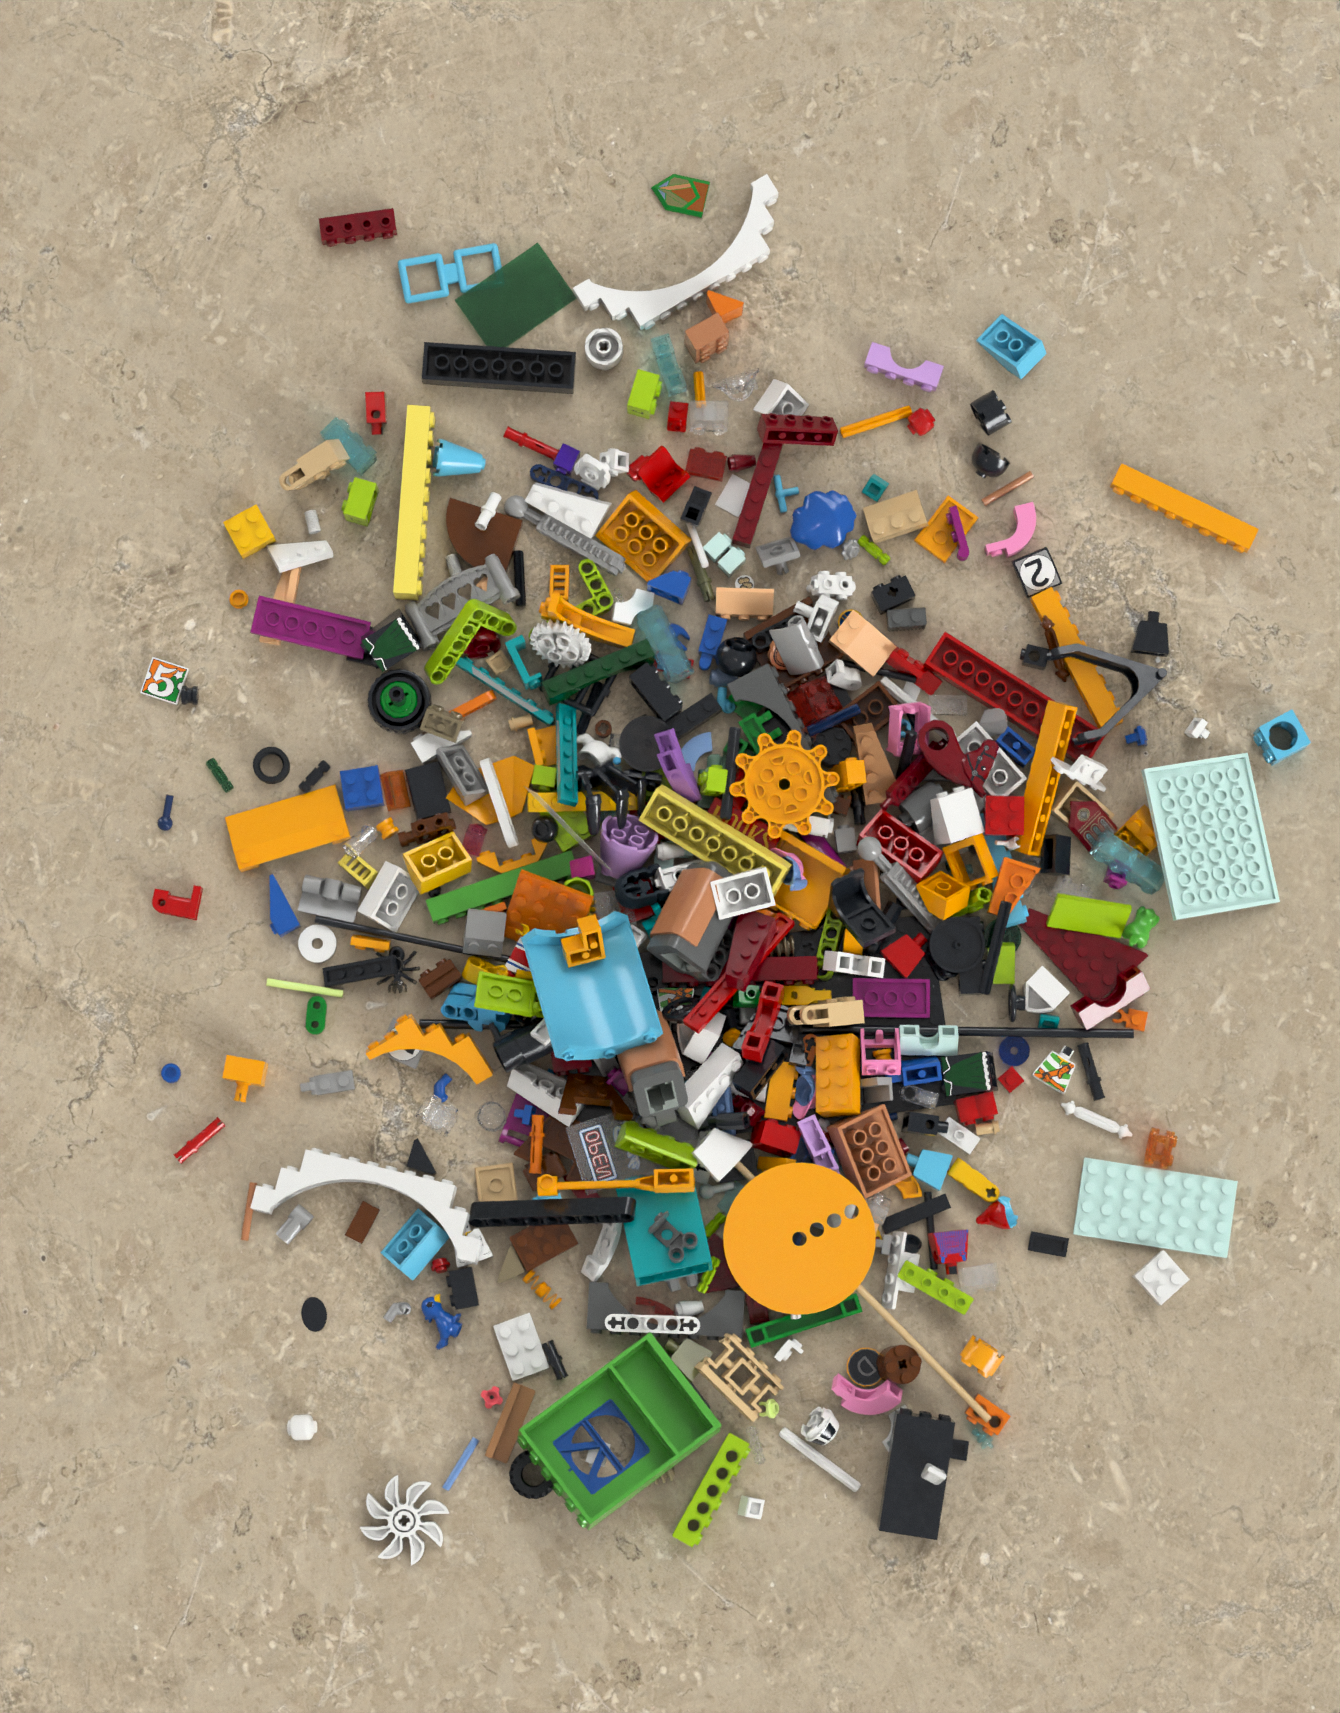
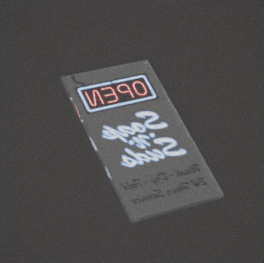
(601, 1161)

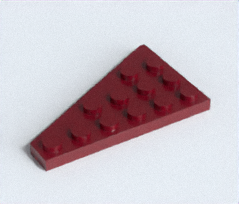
(1083, 958)

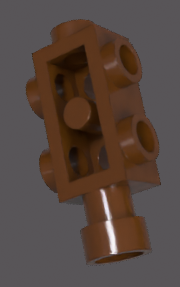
(431, 826)

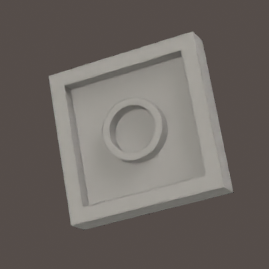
(778, 553)

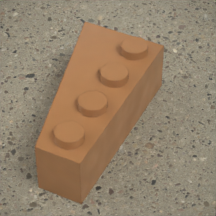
(877, 769)

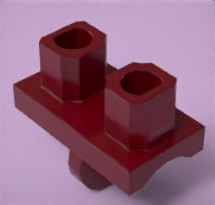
(744, 1104)

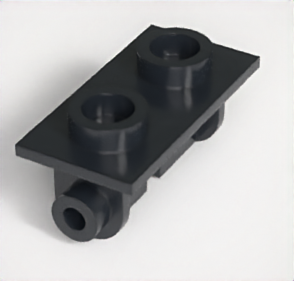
(654, 779)

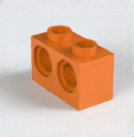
(992, 1410)

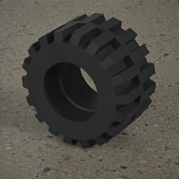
(520, 1485)

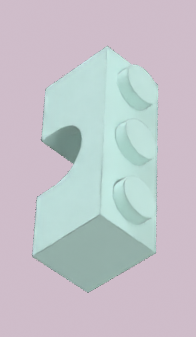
(942, 1044)

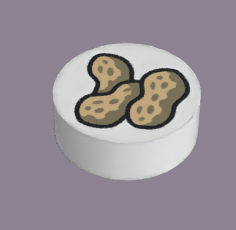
(744, 582)

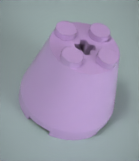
(626, 847)

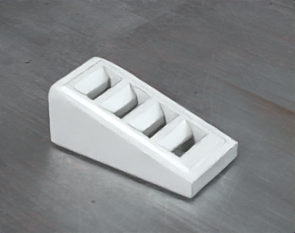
(933, 1474)

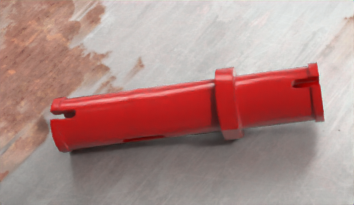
(531, 443)
(199, 1140)

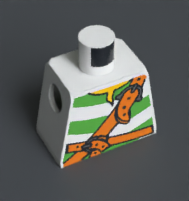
(667, 995)
(1056, 1070)

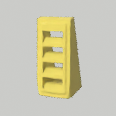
(367, 877)

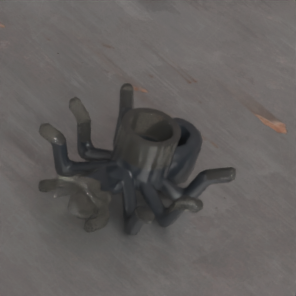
(397, 982)

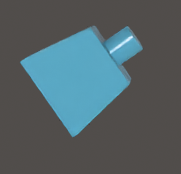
(930, 1167)

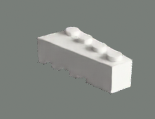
(570, 508)
(709, 1084)
(542, 1090)

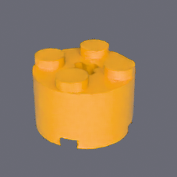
(981, 1356)

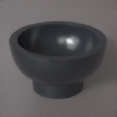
(544, 829)

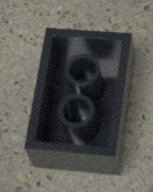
(655, 692)

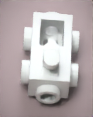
(831, 585)

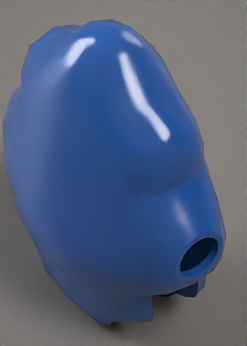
(823, 520)

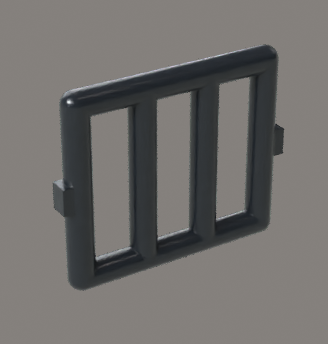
(576, 703)

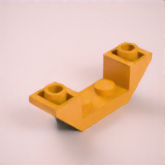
(490, 861)

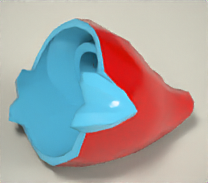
(999, 1214)

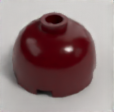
(483, 643)

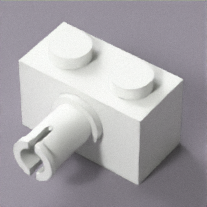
(819, 616)

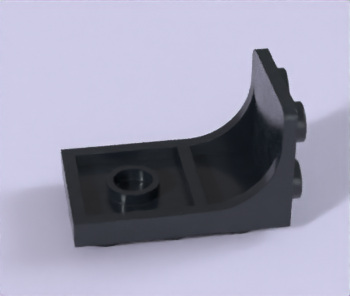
(857, 910)

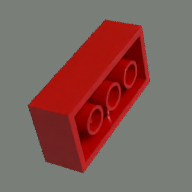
(903, 845)

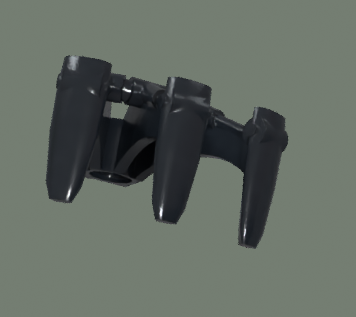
(604, 779)

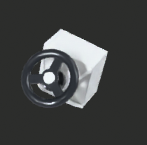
(1040, 994)
(691, 1043)

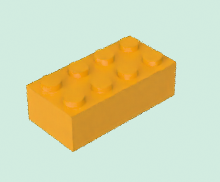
(838, 1075)

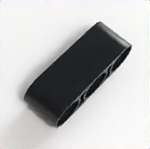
(766, 636)

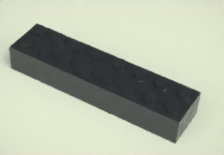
(499, 368)

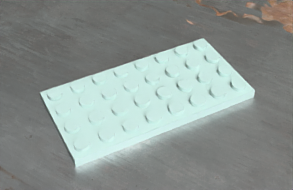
(1155, 1207)

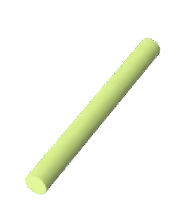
(305, 987)

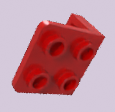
(662, 474)

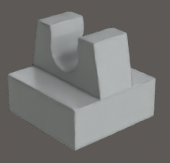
(884, 1244)

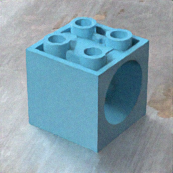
(1285, 721)

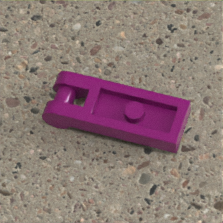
(958, 533)

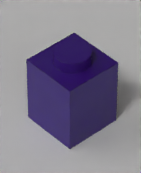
(566, 459)

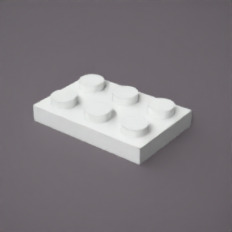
(521, 1346)

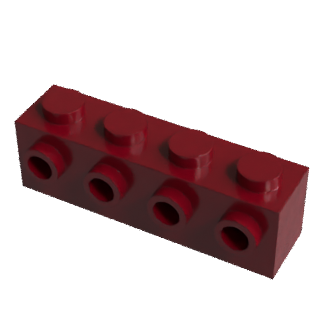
(357, 227)
(797, 429)

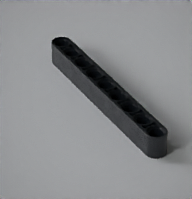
(552, 1212)

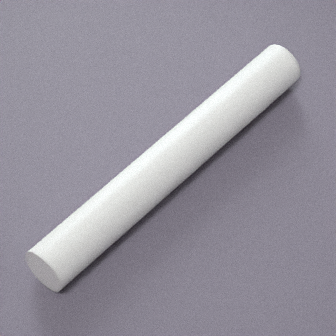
(698, 546)

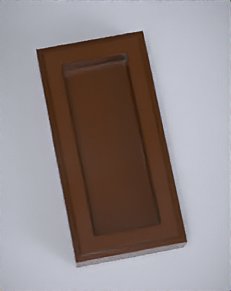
(362, 1222)

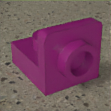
(617, 1079)

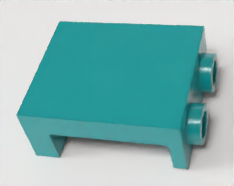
(513, 647)

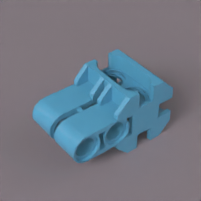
(460, 1006)

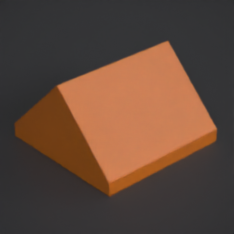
(726, 307)

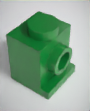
(743, 1000)

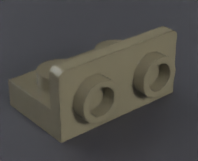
(442, 723)

